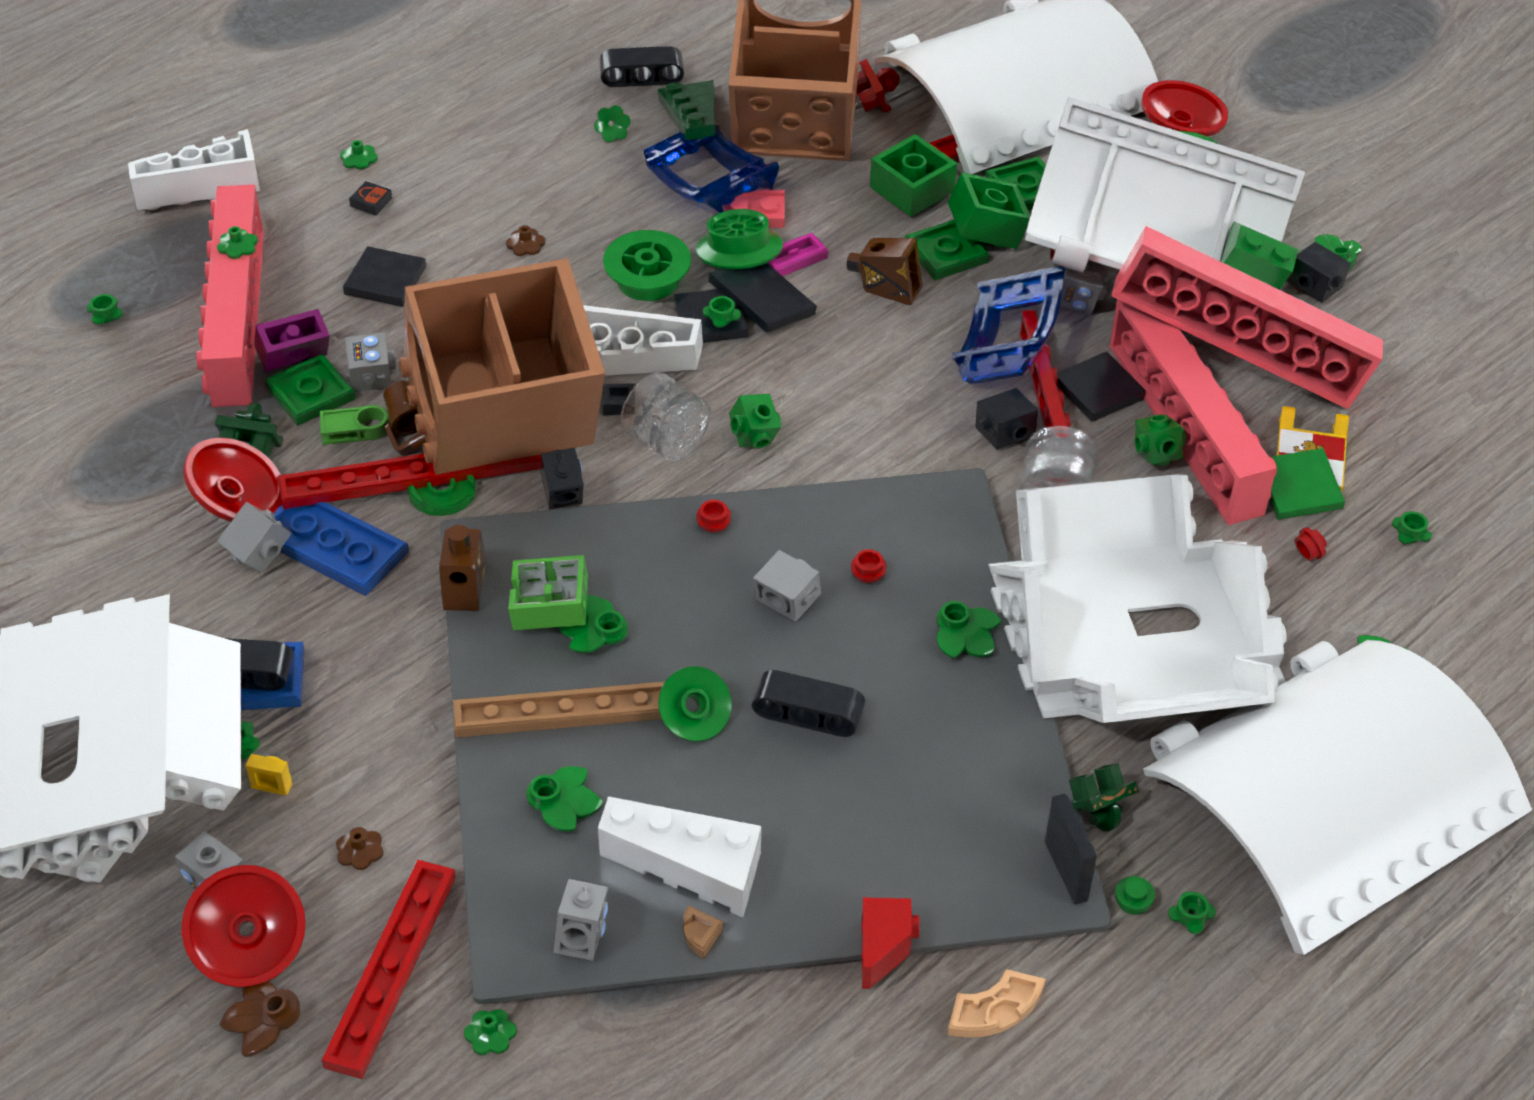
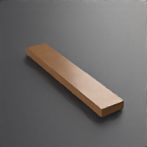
(556, 709)

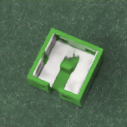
(550, 592)

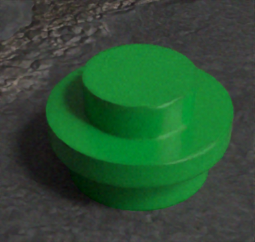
(1134, 895)

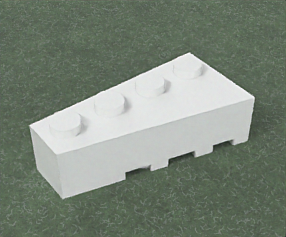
(193, 172)
(644, 341)
(684, 849)

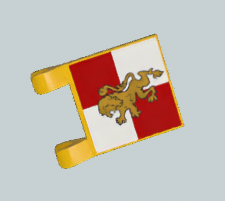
(1298, 440)

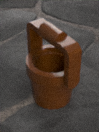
(401, 418)

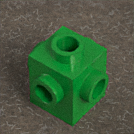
(754, 420)
(1159, 439)

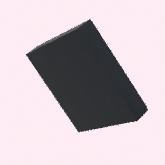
(384, 275)
(691, 306)
(1099, 386)
(1070, 848)

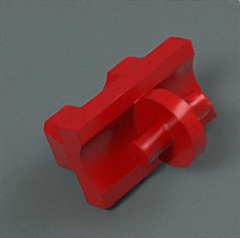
(872, 87)

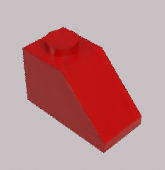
(885, 936)

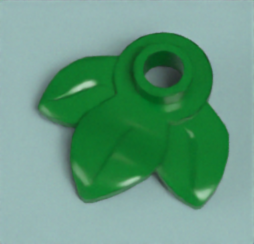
(1347, 250)
(600, 628)
(965, 630)
(566, 800)

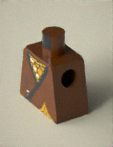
(889, 268)
(462, 553)

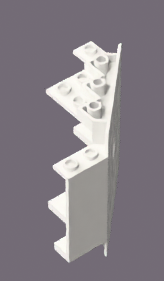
(1129, 549)
(152, 724)

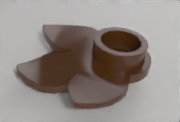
(261, 1016)

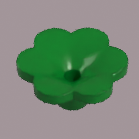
(619, 127)
(358, 155)
(237, 243)
(490, 1032)

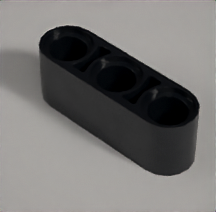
(641, 66)
(263, 664)
(808, 703)

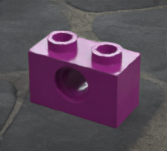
(291, 339)

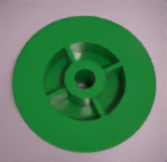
(738, 240)
(647, 263)

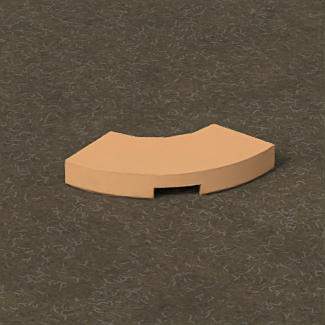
(996, 1008)

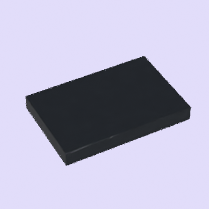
(763, 295)

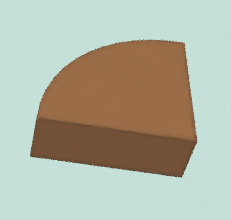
(700, 930)

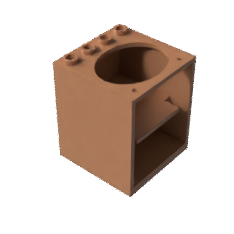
(794, 83)
(501, 365)

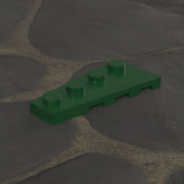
(690, 107)

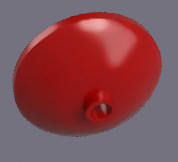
(1184, 107)
(229, 473)
(226, 903)

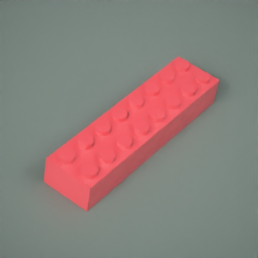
(231, 301)
(1247, 318)
(1178, 384)

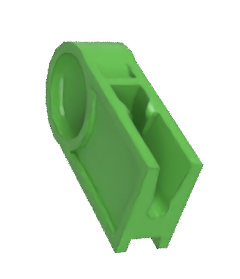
(346, 424)

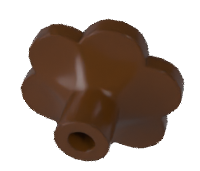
(525, 241)
(359, 848)

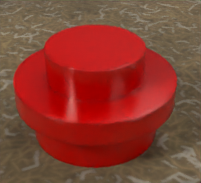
(713, 516)
(1310, 544)
(868, 566)

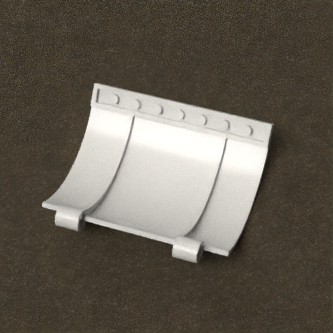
(1013, 73)
(1124, 173)
(1348, 781)

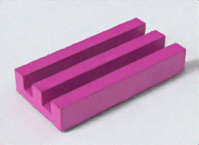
(797, 258)

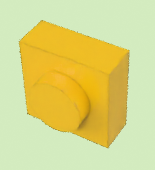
(269, 774)

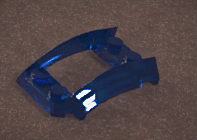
(745, 169)
(984, 362)

